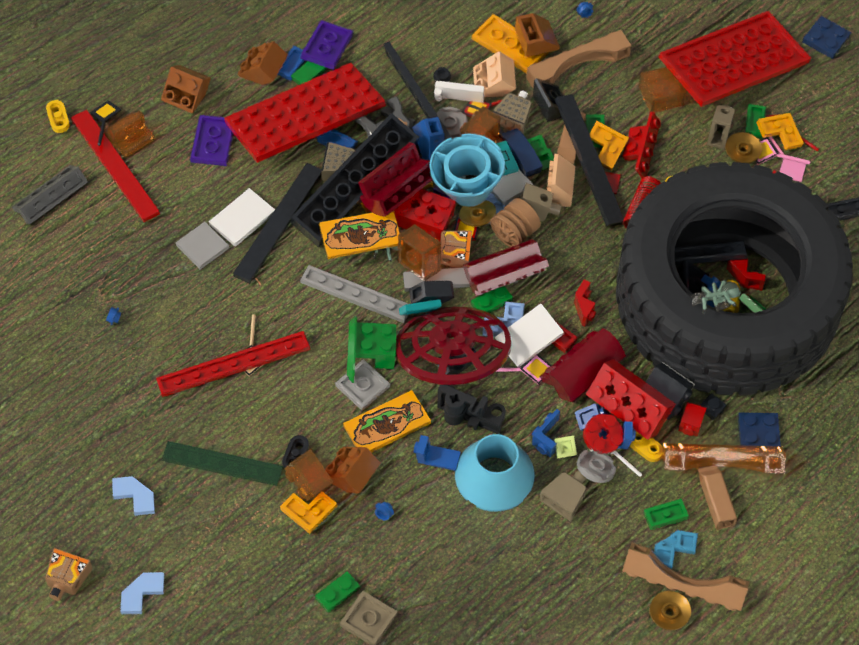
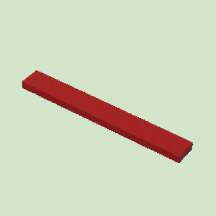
(115, 166)
(232, 363)

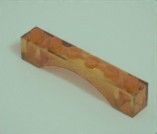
(688, 456)

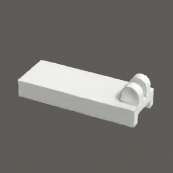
(458, 91)

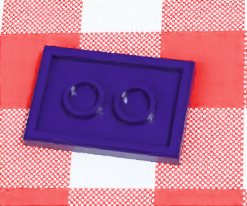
(327, 44)
(211, 141)

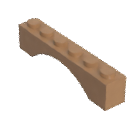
(608, 48)
(726, 591)

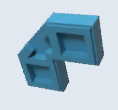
(678, 541)

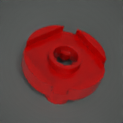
(611, 426)

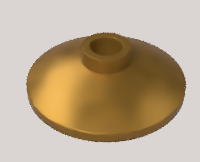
(743, 142)
(478, 215)
(671, 602)

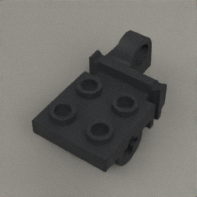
(465, 406)

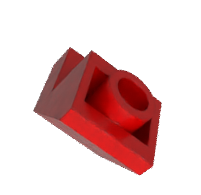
(746, 279)
(584, 307)

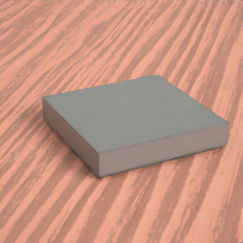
(202, 245)
(366, 387)

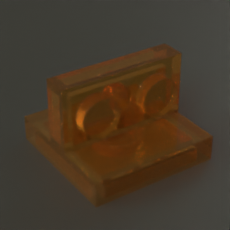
(129, 134)

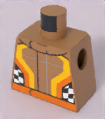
(455, 248)
(66, 573)

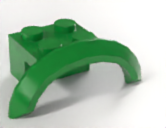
(373, 342)

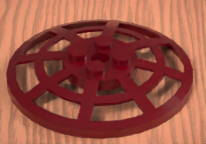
(463, 342)

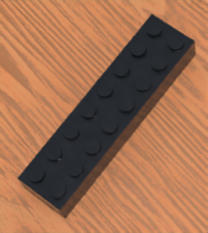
(341, 191)

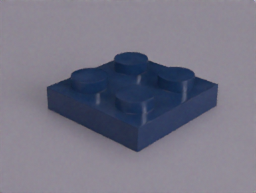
(826, 37)
(759, 429)

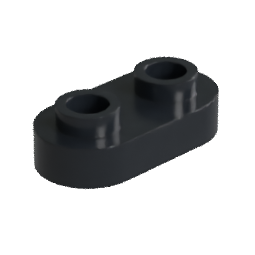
(292, 452)

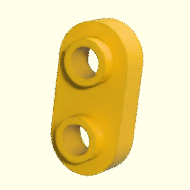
(59, 117)
(643, 448)

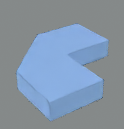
(512, 313)
(131, 488)
(145, 584)

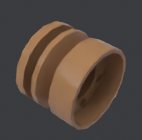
(515, 222)

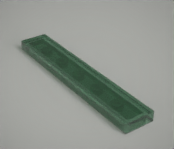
(222, 463)

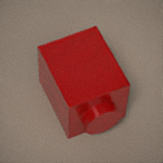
(692, 419)

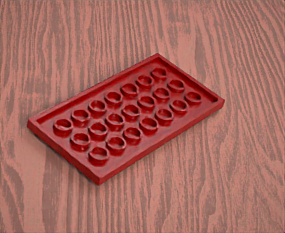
(734, 58)
(304, 112)

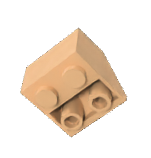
(495, 75)
(561, 180)

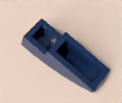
(523, 152)

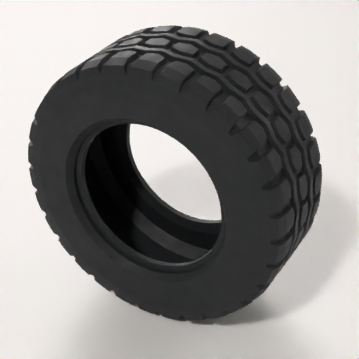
(773, 219)

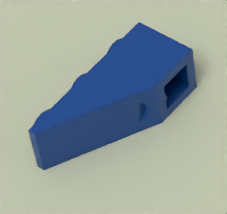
(430, 136)

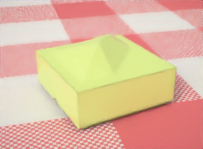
(565, 447)

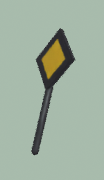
(104, 113)

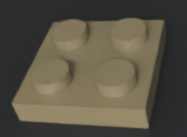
(368, 618)

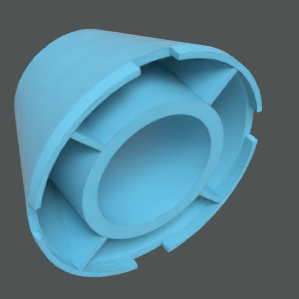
(467, 156)
(494, 489)

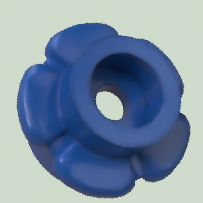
(585, 9)
(113, 315)
(384, 510)

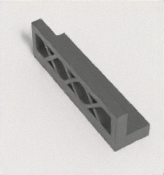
(50, 194)

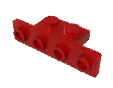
(642, 143)

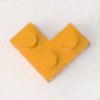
(784, 127)
(612, 143)
(308, 515)

